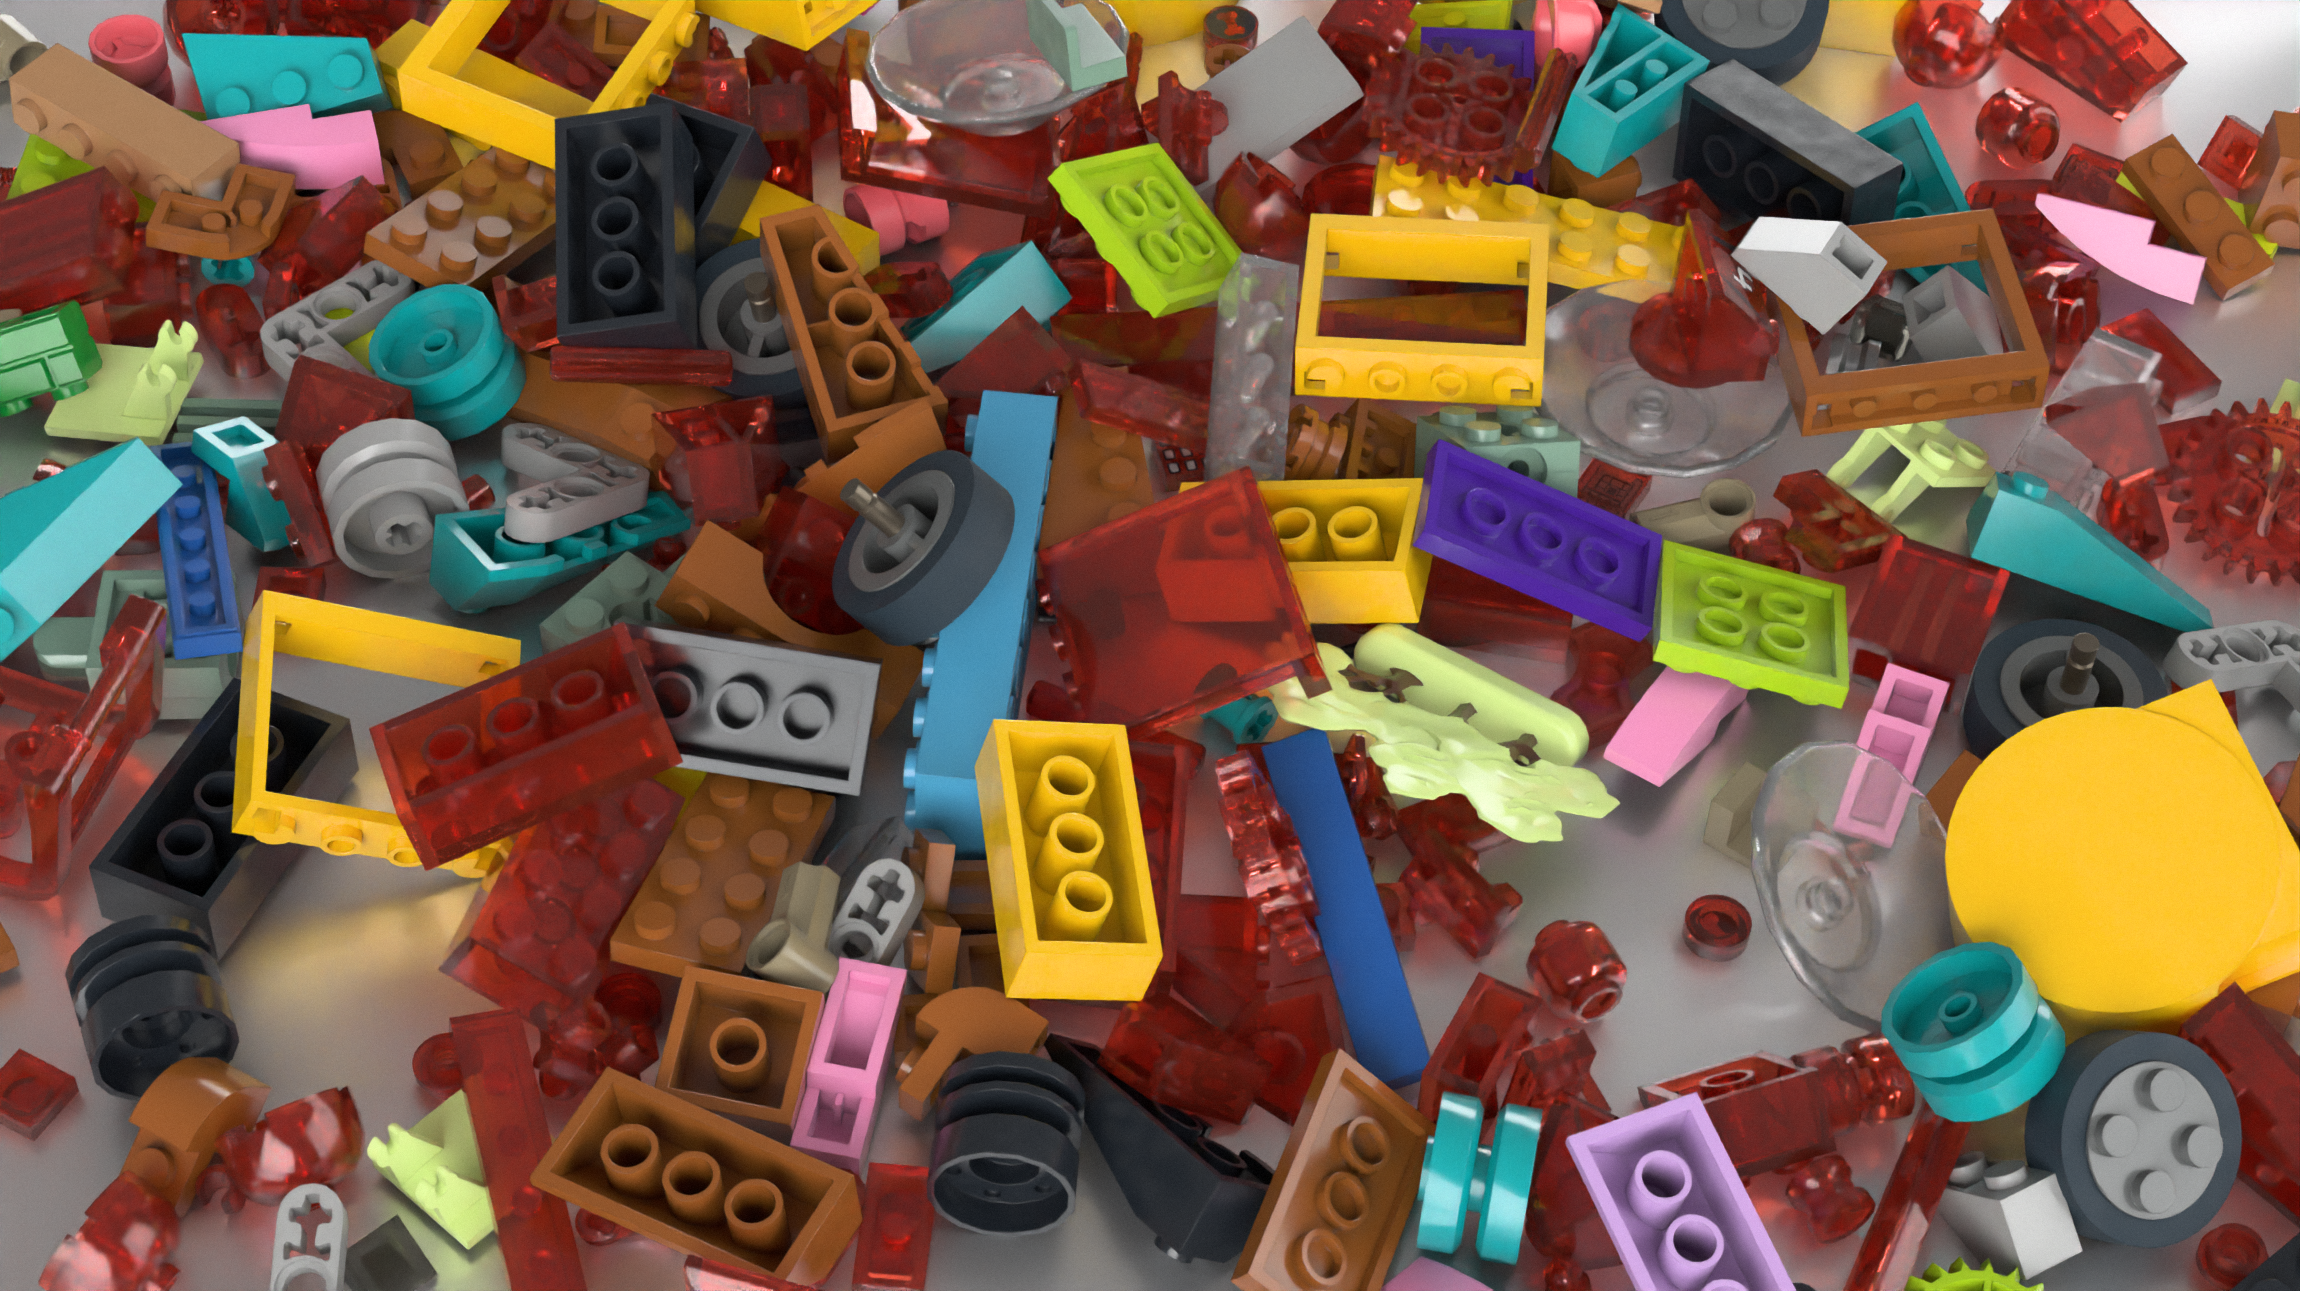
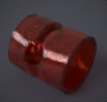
(1862, 1082)

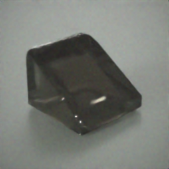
(1884, 322)
(387, 1260)

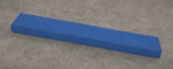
(196, 559)
(1353, 918)

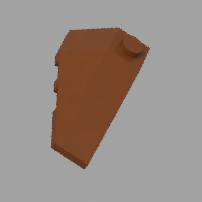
(604, 413)
(881, 454)

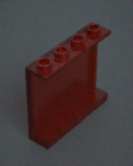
(925, 158)
(1178, 609)

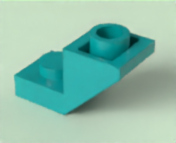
(237, 453)

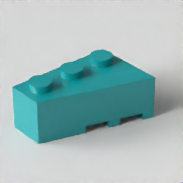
(279, 72)
(1625, 93)

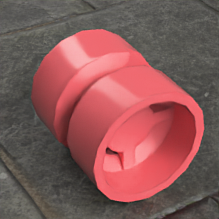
(136, 52)
(896, 215)

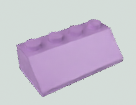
(1676, 1202)

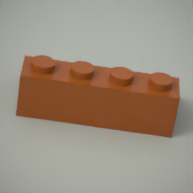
(700, 1182)

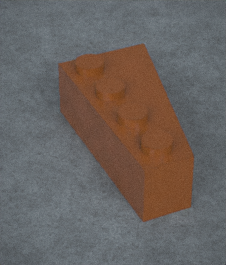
(839, 332)
(1093, 477)

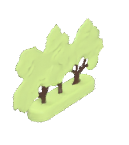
(1455, 732)

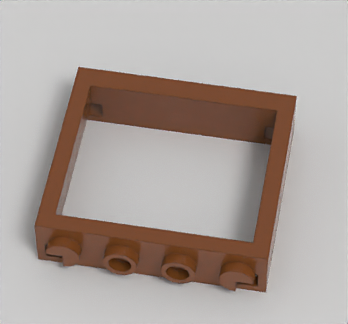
(1931, 388)

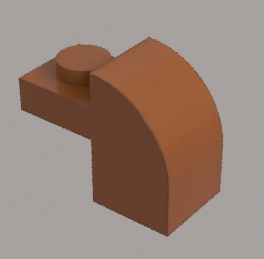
(959, 1026)
(182, 1119)

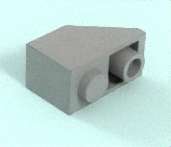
(1810, 266)
(1951, 318)
(2009, 1214)

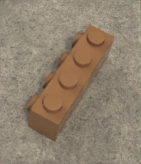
(121, 127)

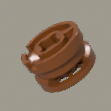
(1313, 445)

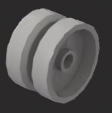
(384, 492)

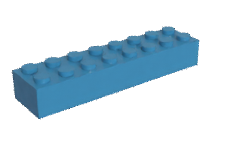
(983, 654)

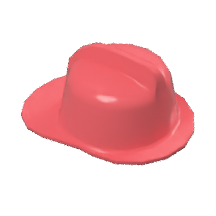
(1567, 25)

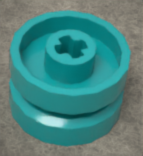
(451, 357)
(1973, 1032)
(1477, 1178)

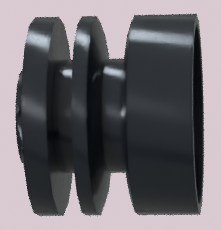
(148, 1000)
(1006, 1144)

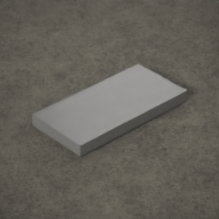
(1275, 97)

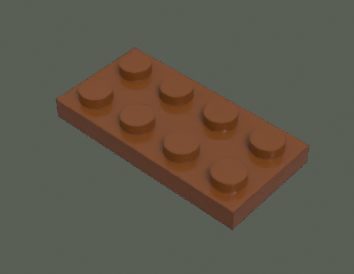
(471, 223)
(720, 875)
(1338, 1187)

